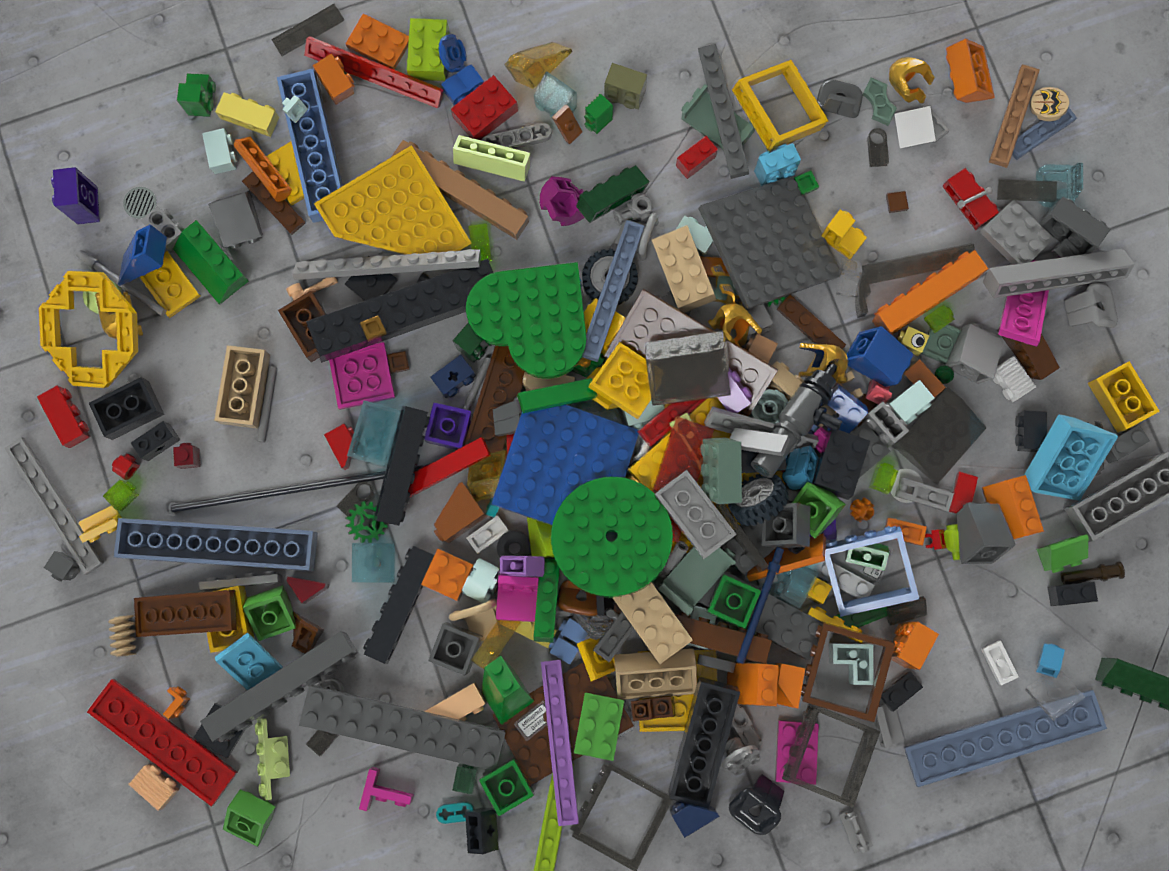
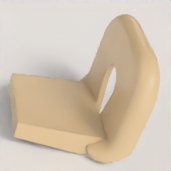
(478, 618)

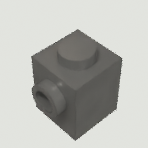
(62, 566)

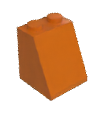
(756, 683)

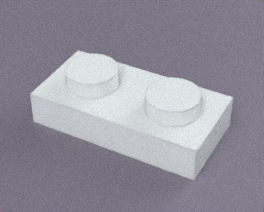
(487, 534)
(999, 663)

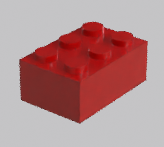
(484, 109)

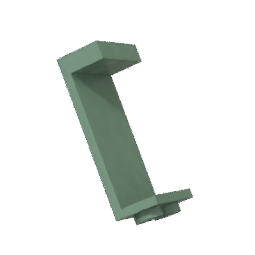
(701, 117)
(695, 576)

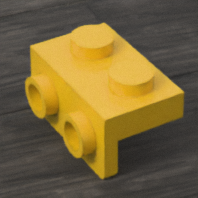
(99, 523)

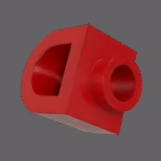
(125, 466)

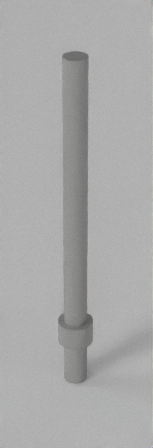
(94, 264)

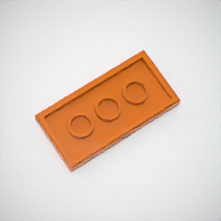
(791, 561)

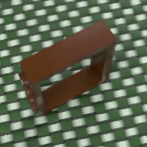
(879, 680)

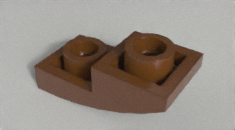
(652, 708)

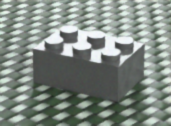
(1075, 224)

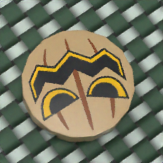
(1049, 104)

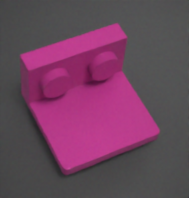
(516, 598)

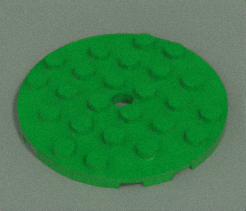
(618, 565)

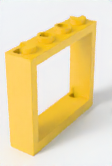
(758, 115)

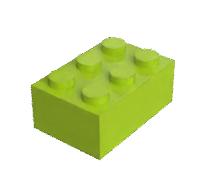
(423, 49)

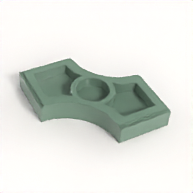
(882, 108)

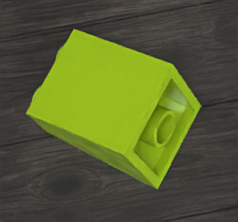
(540, 538)

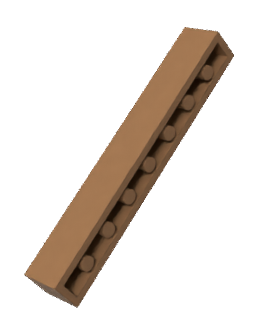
(471, 195)

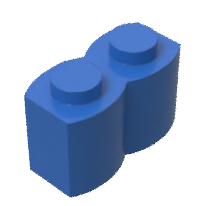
(462, 84)

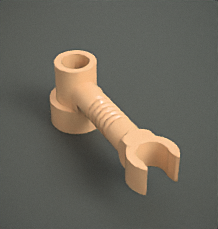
(296, 291)

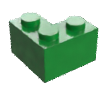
(197, 94)

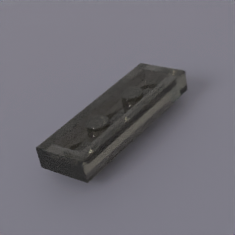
(1027, 190)

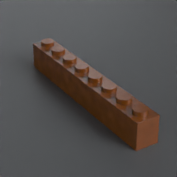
(721, 638)

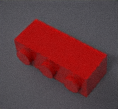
(962, 187)
(64, 416)

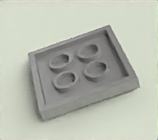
(1016, 234)

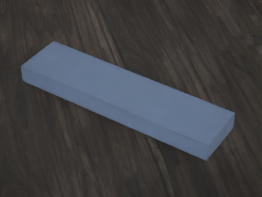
(1041, 132)

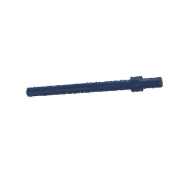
(773, 568)

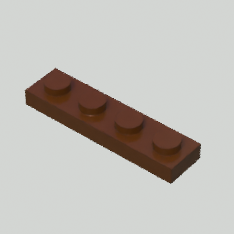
(280, 210)
(808, 323)

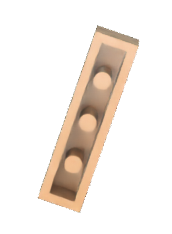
(461, 703)

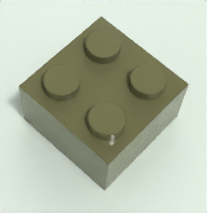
(625, 86)

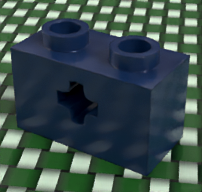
(458, 368)

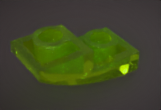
(480, 240)

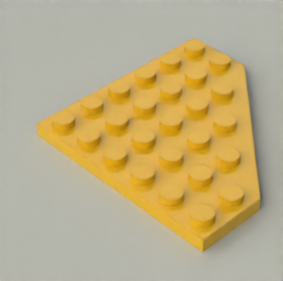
(394, 209)

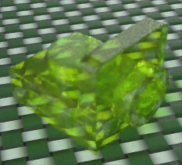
(939, 318)

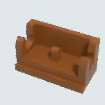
(920, 372)

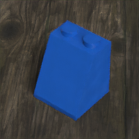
(879, 356)

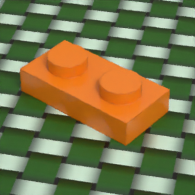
(911, 532)

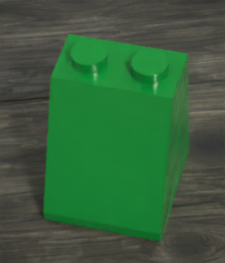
(504, 690)

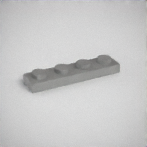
(249, 579)

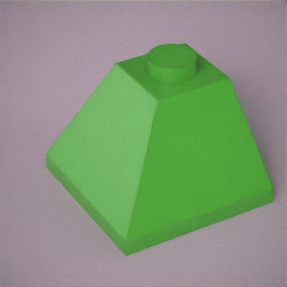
(823, 507)

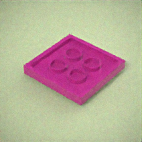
(362, 377)

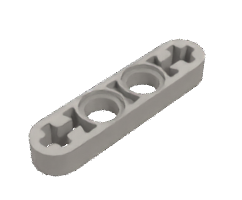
(516, 133)

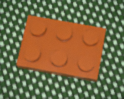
(378, 41)

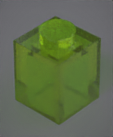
(883, 478)
(121, 494)

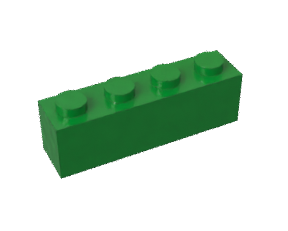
(546, 602)

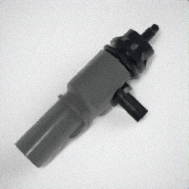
(800, 415)

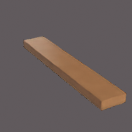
(1014, 116)

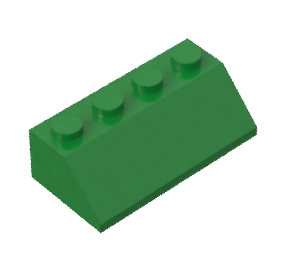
(209, 262)

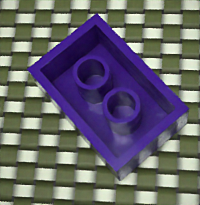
(75, 195)

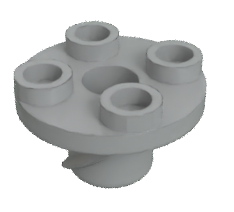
(739, 756)

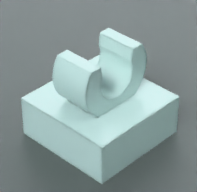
(294, 108)

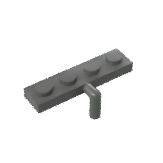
(614, 636)

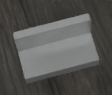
(889, 726)

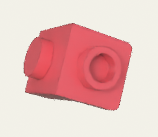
(878, 393)

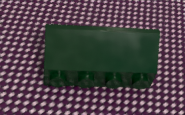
(1134, 680)

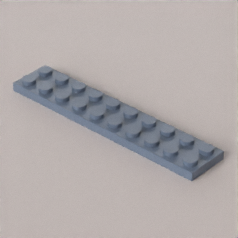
(1001, 740)

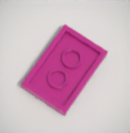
(785, 738)

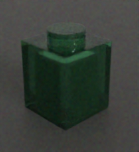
(465, 779)

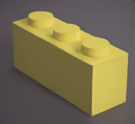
(247, 114)

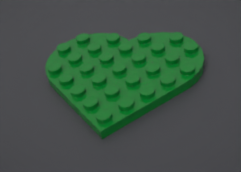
(534, 314)

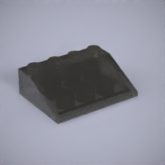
(688, 368)
(940, 435)

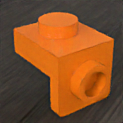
(177, 706)

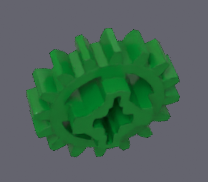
(361, 514)

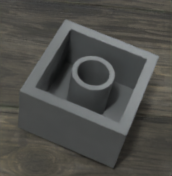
(788, 528)
(455, 648)

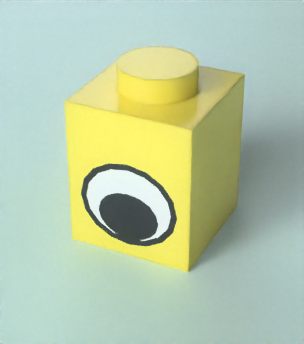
(913, 340)

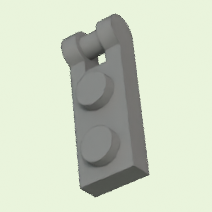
(925, 494)

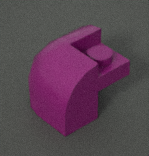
(560, 200)

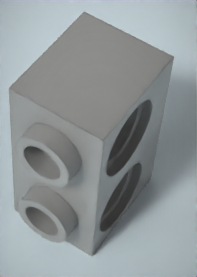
(166, 227)

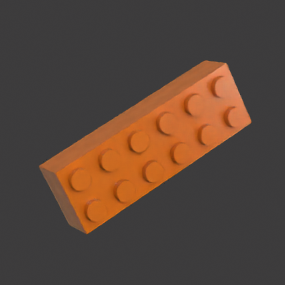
(931, 292)

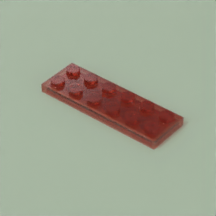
(682, 454)

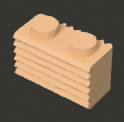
(154, 786)

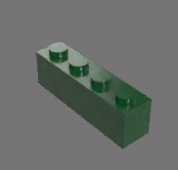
(612, 193)

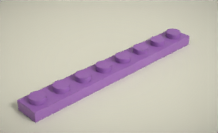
(559, 743)

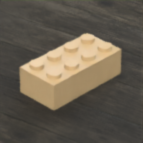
(684, 269)
(242, 387)
(654, 622)

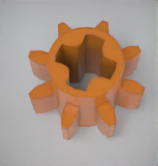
(862, 509)

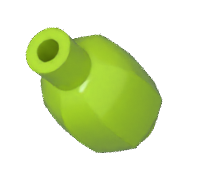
(951, 538)

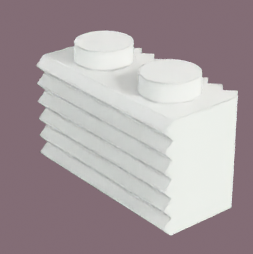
(1013, 379)

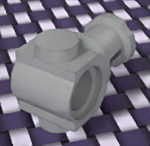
(632, 211)

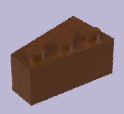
(1037, 361)

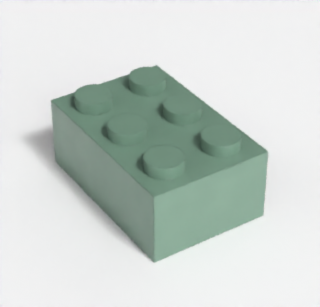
(722, 470)

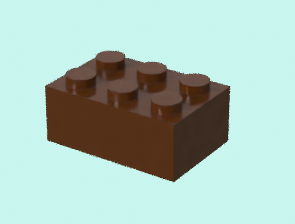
(295, 316)

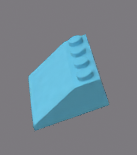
(1069, 458)

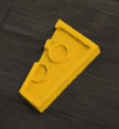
(285, 163)

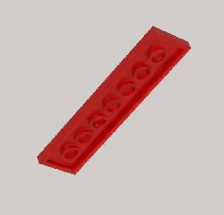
(162, 742)

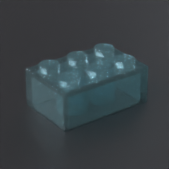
(374, 434)

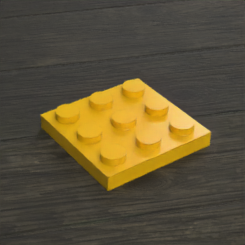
(624, 381)

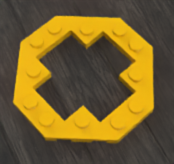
(110, 301)

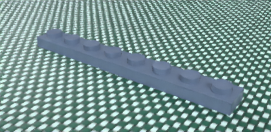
(612, 290)

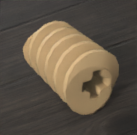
(122, 636)

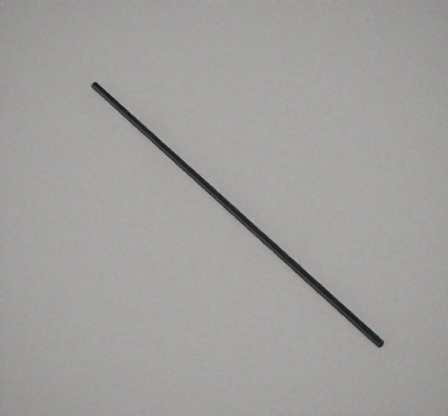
(282, 491)

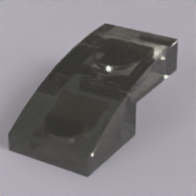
(863, 291)

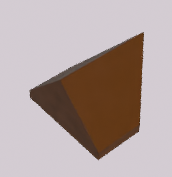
(305, 634)

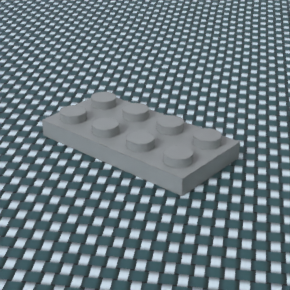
(695, 514)

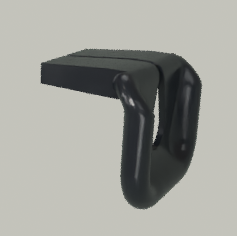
(766, 795)

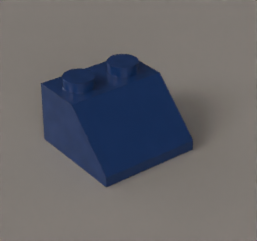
(692, 817)

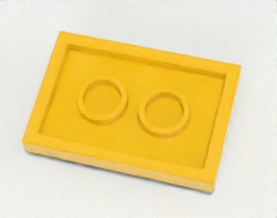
(170, 286)

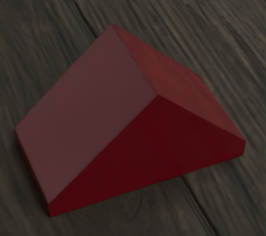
(306, 589)

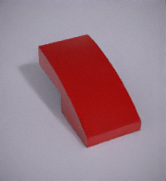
(963, 491)

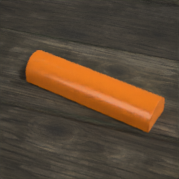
(263, 168)

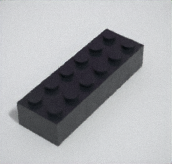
(703, 742)

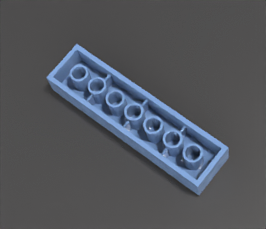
(311, 140)

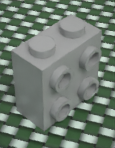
(885, 424)

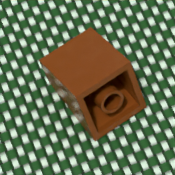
(458, 515)

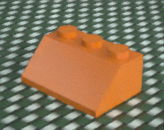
(969, 71)
(1016, 504)

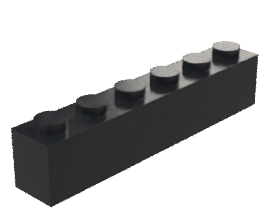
(401, 465)
(399, 606)

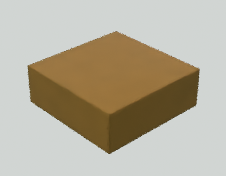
(373, 328)

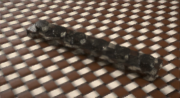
(914, 264)

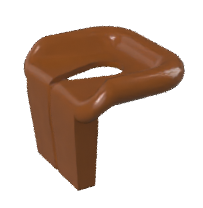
(568, 602)

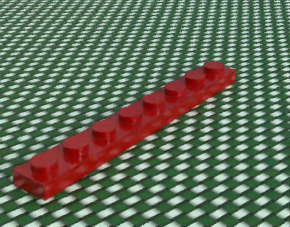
(376, 73)

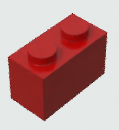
(696, 157)

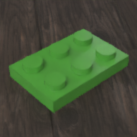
(599, 726)

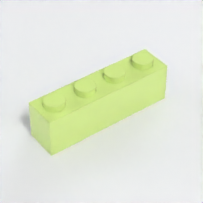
(491, 158)

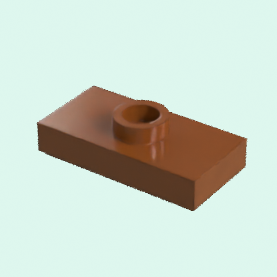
(567, 124)

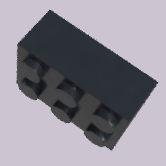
(126, 408)
(841, 463)

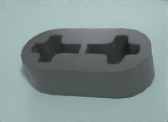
(716, 663)

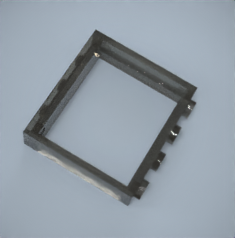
(859, 764)
(650, 832)

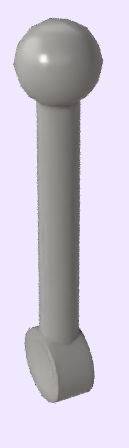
(961, 203)

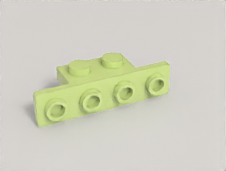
(272, 756)

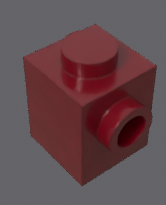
(186, 456)

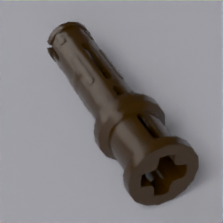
(1101, 572)

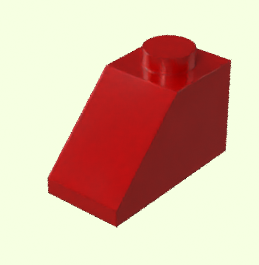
(340, 441)

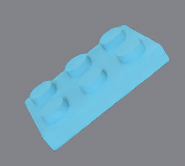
(248, 662)

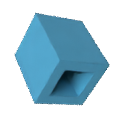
(1050, 660)

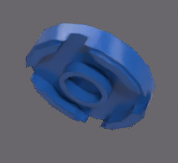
(452, 53)

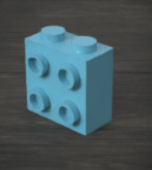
(777, 164)

